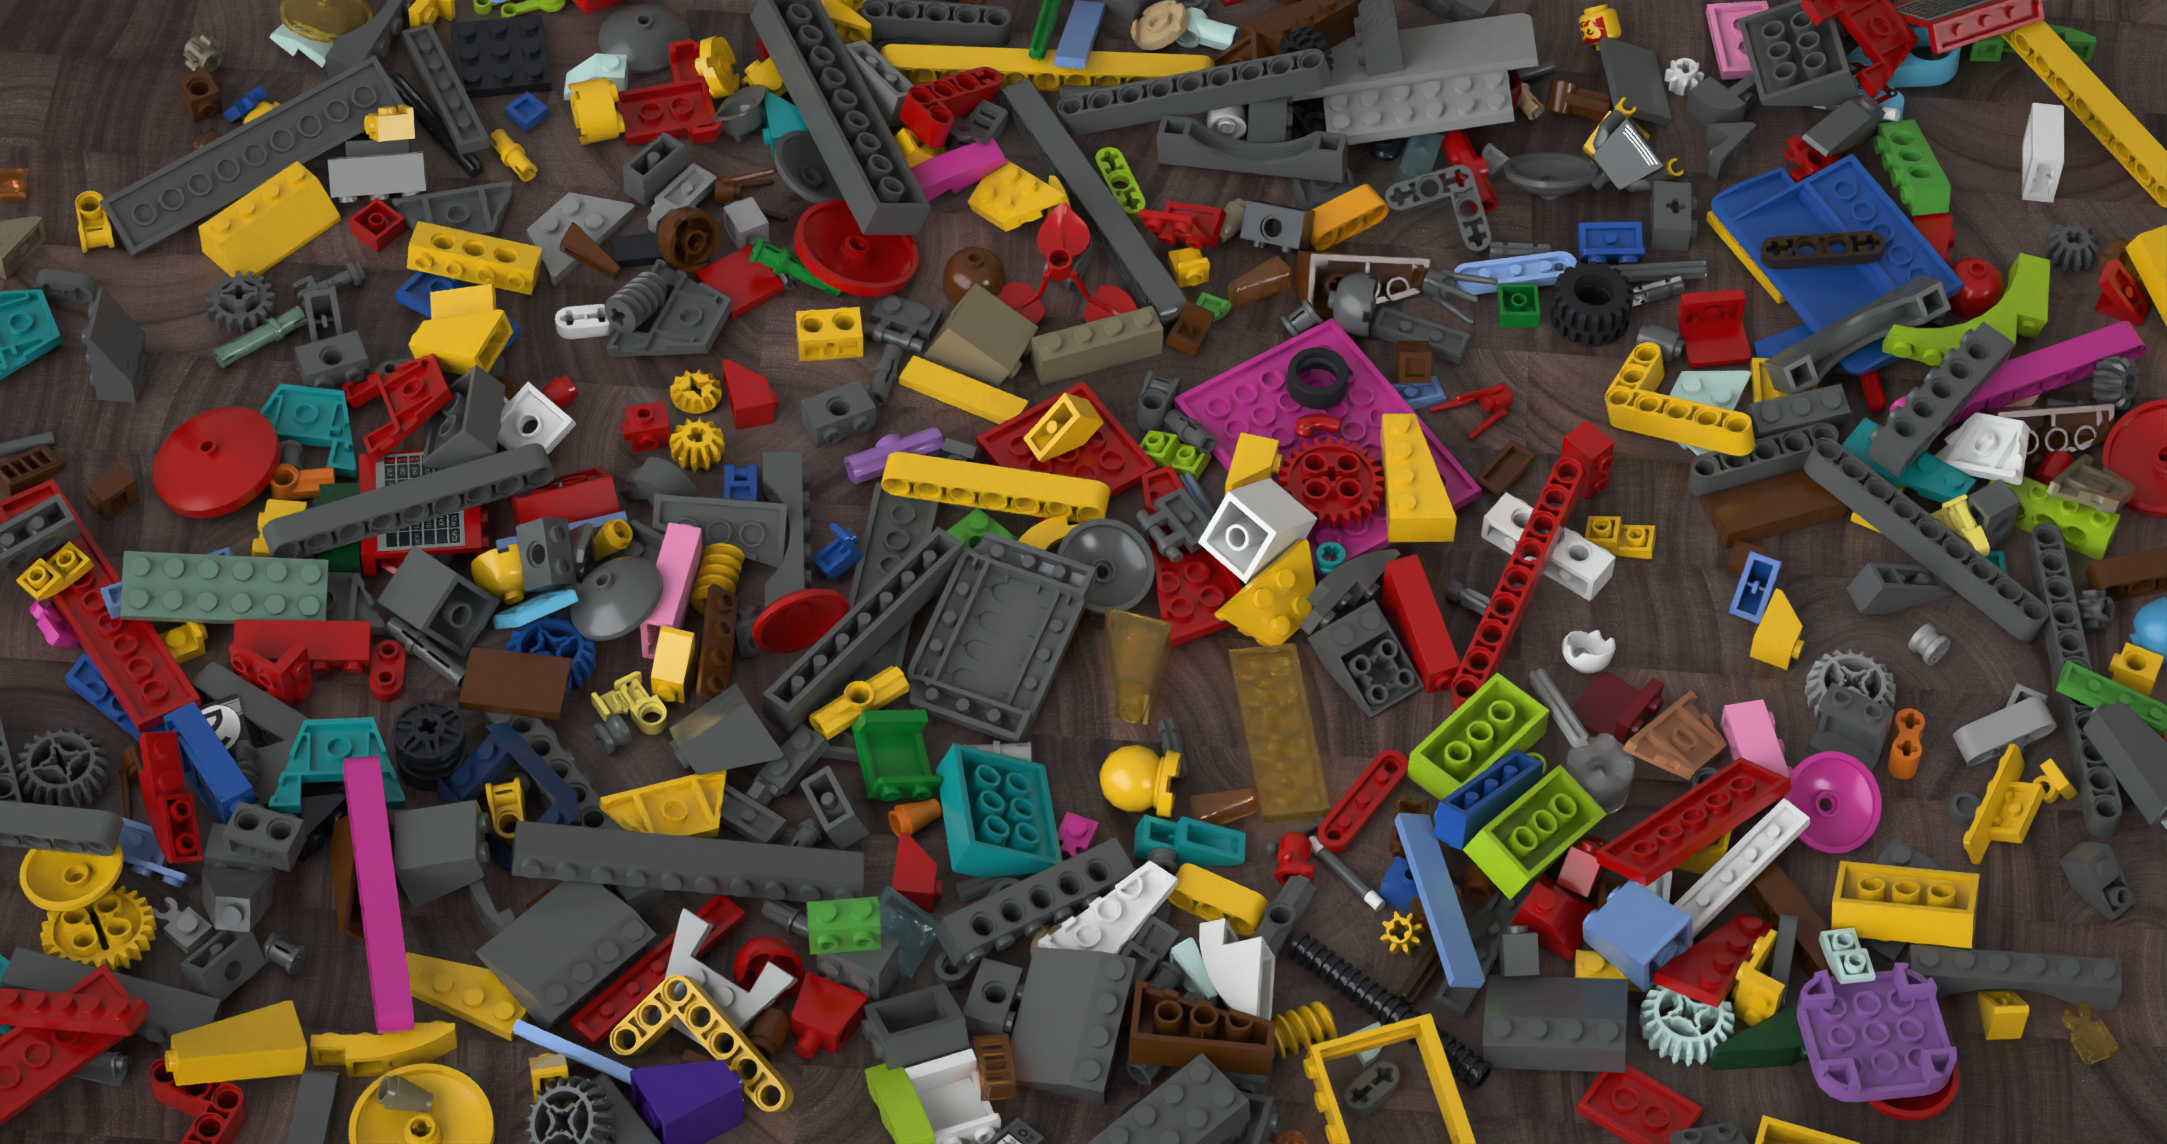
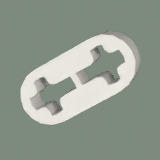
(585, 322)

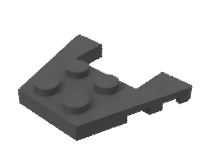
(685, 324)

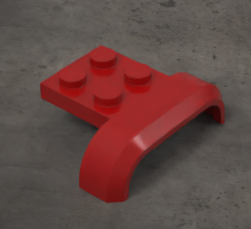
(674, 107)

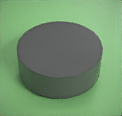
(1962, 808)

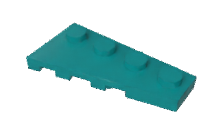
(1927, 474)

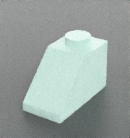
(600, 65)

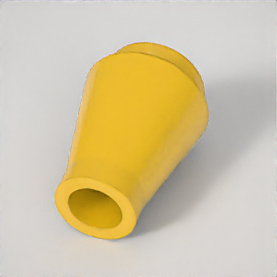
(611, 538)

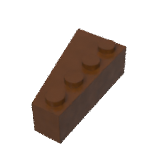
(1177, 1030)

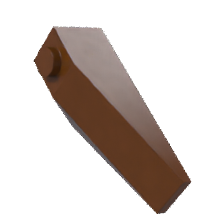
(345, 879)

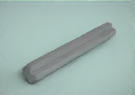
(1559, 708)

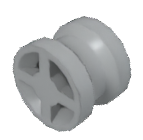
(1929, 644)

